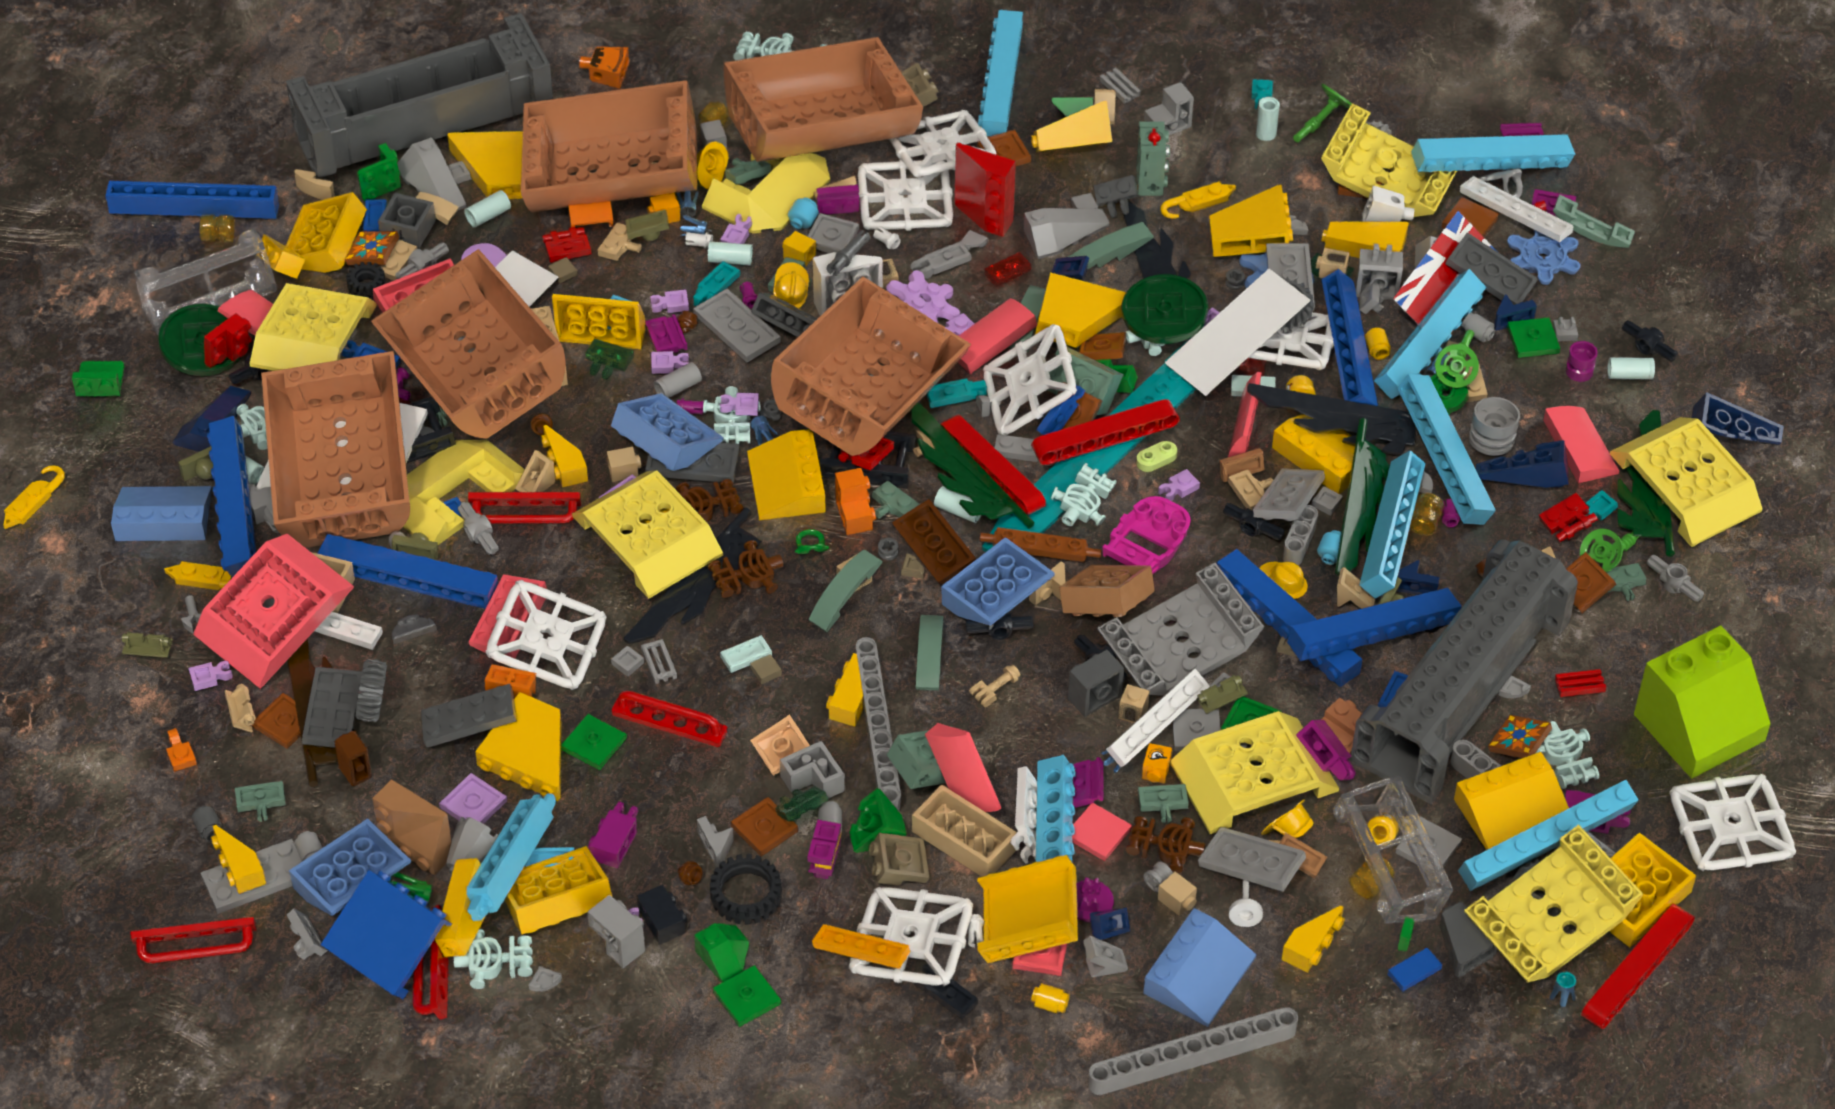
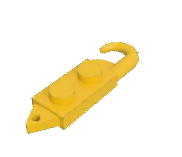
(1198, 198)
(32, 498)
(198, 575)

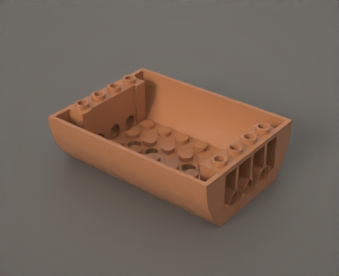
(819, 99)
(609, 135)
(501, 327)
(826, 369)
(307, 463)

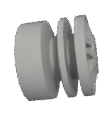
(1494, 426)

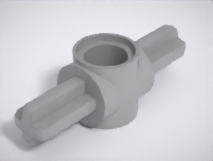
(422, 259)
(478, 528)
(1675, 578)

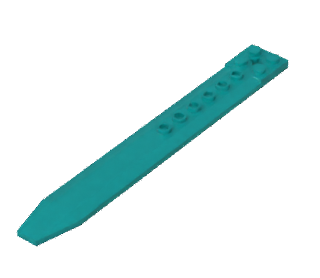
(1159, 386)

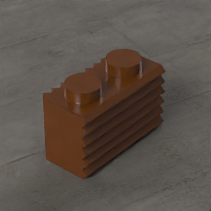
(353, 758)

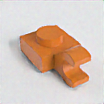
(180, 753)

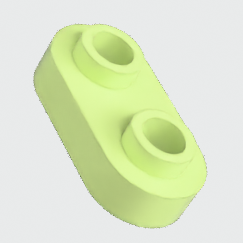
(1158, 454)

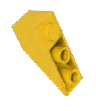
(282, 258)
(567, 459)
(847, 700)
(241, 861)
(1309, 939)

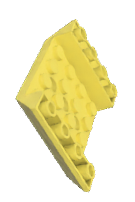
(1353, 164)
(295, 339)
(1703, 500)
(656, 551)
(1226, 783)
(1578, 882)

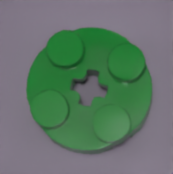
(1457, 396)

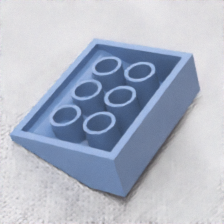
(664, 430)
(161, 513)
(994, 583)
(337, 869)
(1198, 968)

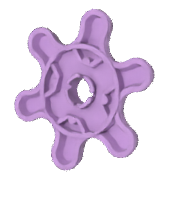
(934, 294)

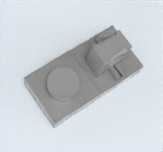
(310, 940)

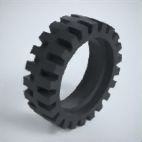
(747, 911)

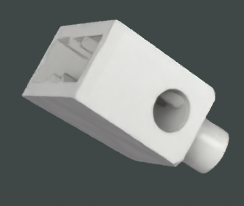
(1386, 207)

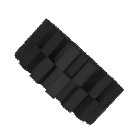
(361, 273)

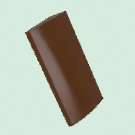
(934, 541)

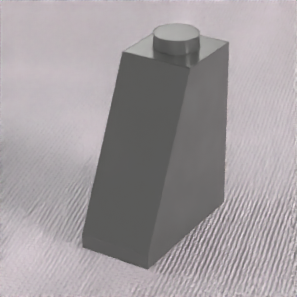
(1464, 940)

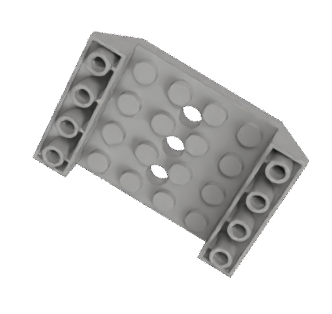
(1207, 613)

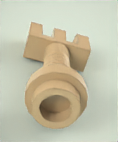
(986, 694)

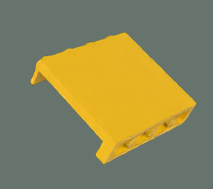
(1029, 908)

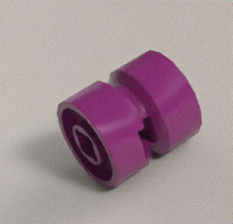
(1581, 361)

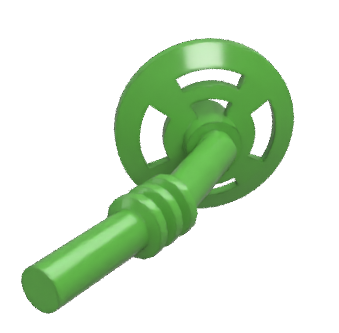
(1315, 122)
(1458, 353)
(1604, 551)

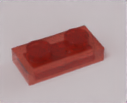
(1007, 269)

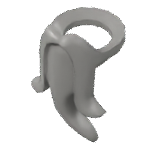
(1516, 174)

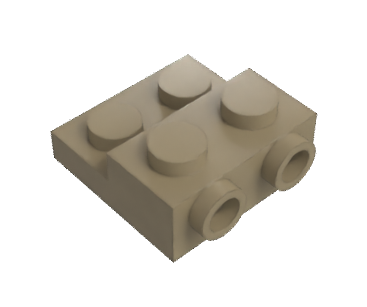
(920, 85)
(898, 859)

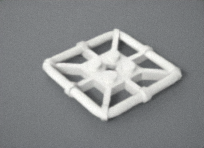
(939, 144)
(897, 204)
(1296, 341)
(1024, 390)
(540, 622)
(1724, 832)
(925, 929)

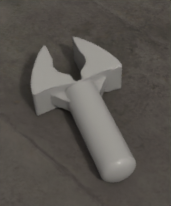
(193, 614)

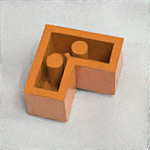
(854, 501)

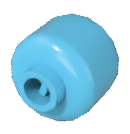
(803, 213)
(1329, 547)

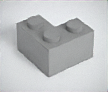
(1175, 109)
(812, 766)
(619, 930)

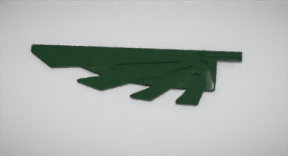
(968, 475)
(1364, 490)
(1649, 512)

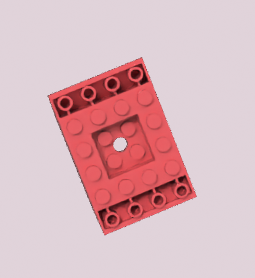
(263, 638)

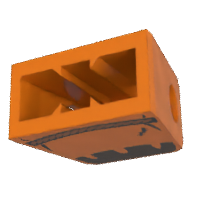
(607, 65)

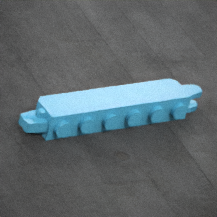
(509, 855)

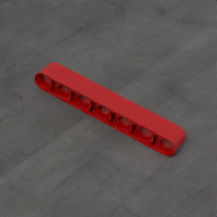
(1105, 432)
(996, 465)
(1637, 966)

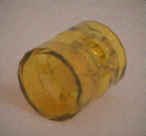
(209, 228)
(1427, 514)
(1364, 883)

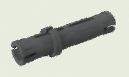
(844, 257)

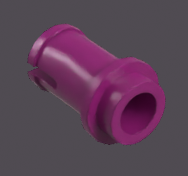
(748, 294)
(692, 407)
(1450, 516)

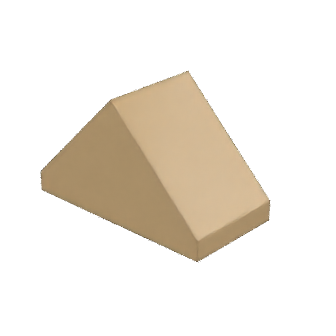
(537, 475)

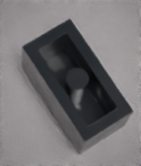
(661, 914)

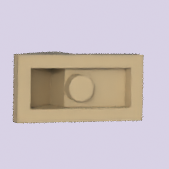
(1109, 96)
(1051, 586)
(1349, 589)

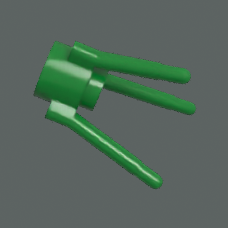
(418, 887)

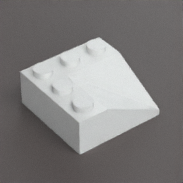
(830, 288)

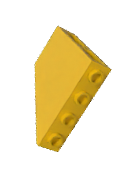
(491, 159)
(1251, 224)
(1078, 308)
(526, 749)

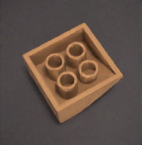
(1107, 590)
(413, 826)

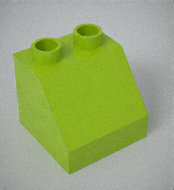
(1703, 702)

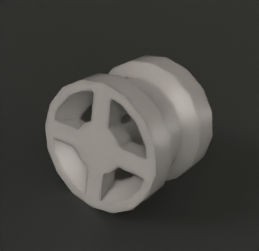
(1158, 875)

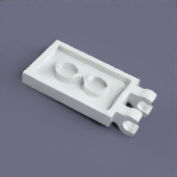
(1026, 813)

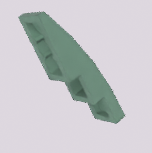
(1116, 244)

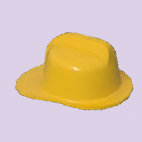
(711, 163)
(791, 283)
(1287, 576)
(1294, 822)

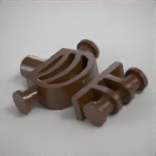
(701, 499)
(753, 575)
(1143, 837)

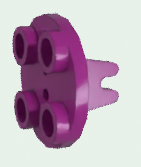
(1092, 897)

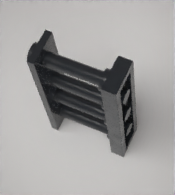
(435, 441)
(897, 474)

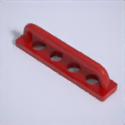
(569, 499)
(651, 706)
(243, 925)
(438, 983)

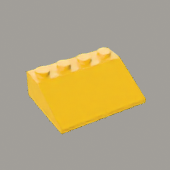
(326, 232)
(587, 318)
(1316, 451)
(787, 476)
(1510, 799)
(1658, 878)
(556, 892)

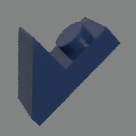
(1071, 267)
(1508, 312)
(1414, 582)
(1109, 923)

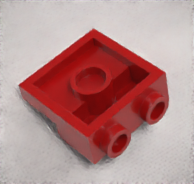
(227, 340)

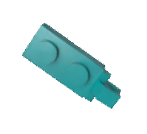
(715, 282)
(955, 392)

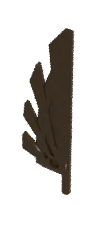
(302, 677)

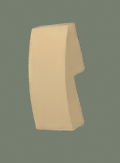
(317, 188)
(443, 209)

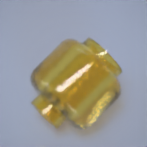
(712, 112)

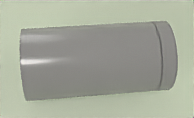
(678, 380)

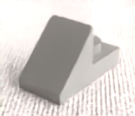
(715, 842)
(1103, 958)

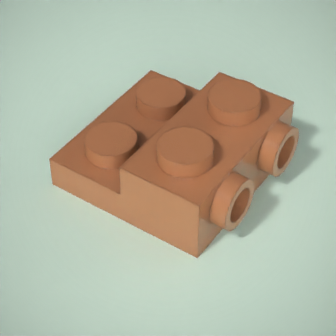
(1342, 720)

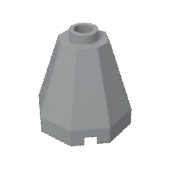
(470, 841)

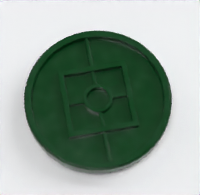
(1164, 309)
(183, 339)

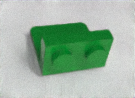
(381, 176)
(99, 378)

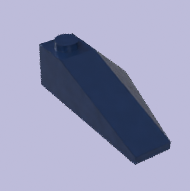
(1734, 421)
(194, 433)
(1540, 467)

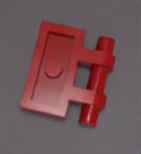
(567, 244)
(872, 457)
(1564, 513)

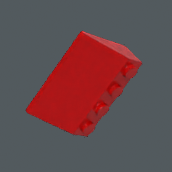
(985, 188)

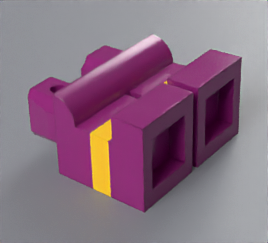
(824, 848)

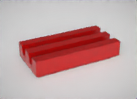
(1578, 680)

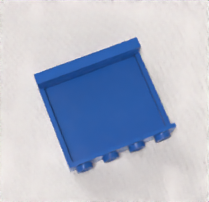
(384, 931)

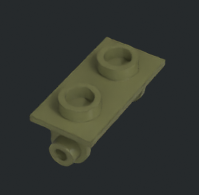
(146, 645)
(1214, 697)

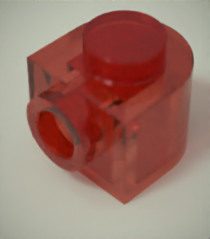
(1251, 366)

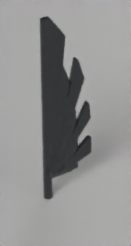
(1152, 257)
(1339, 414)
(695, 588)

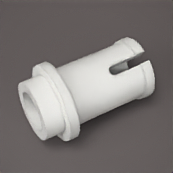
(696, 239)
(891, 240)
(975, 930)

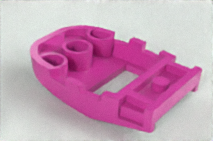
(1156, 521)

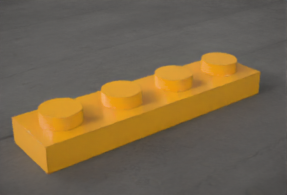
(861, 946)

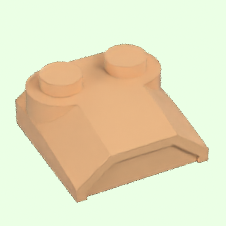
(778, 742)

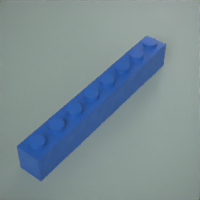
(192, 199)
(1349, 339)
(231, 493)
(413, 571)
(1283, 612)
(1373, 624)

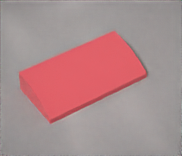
(395, 291)
(248, 306)
(996, 333)
(1244, 419)
(1584, 447)
(488, 620)
(962, 766)

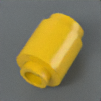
(1378, 343)
(1050, 998)

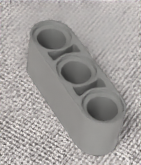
(1300, 535)

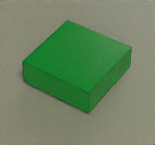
(1406, 934)

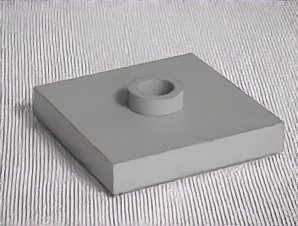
(832, 233)
(1192, 725)
(1442, 840)

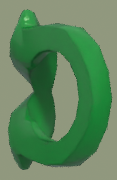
(805, 549)

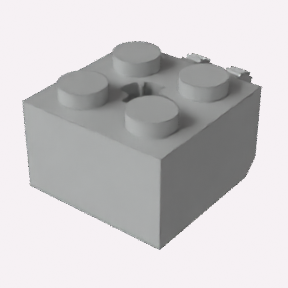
(1381, 269)

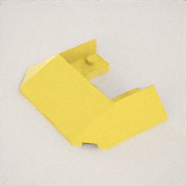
(772, 198)
(444, 472)

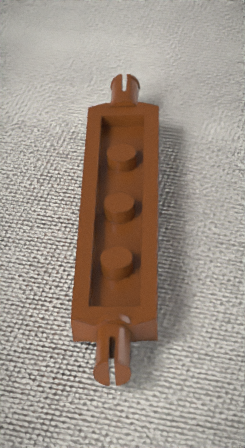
(1044, 544)

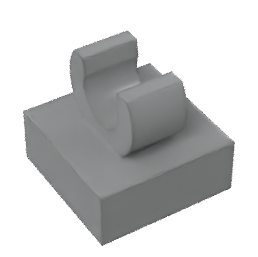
(1371, 299)
(1565, 329)

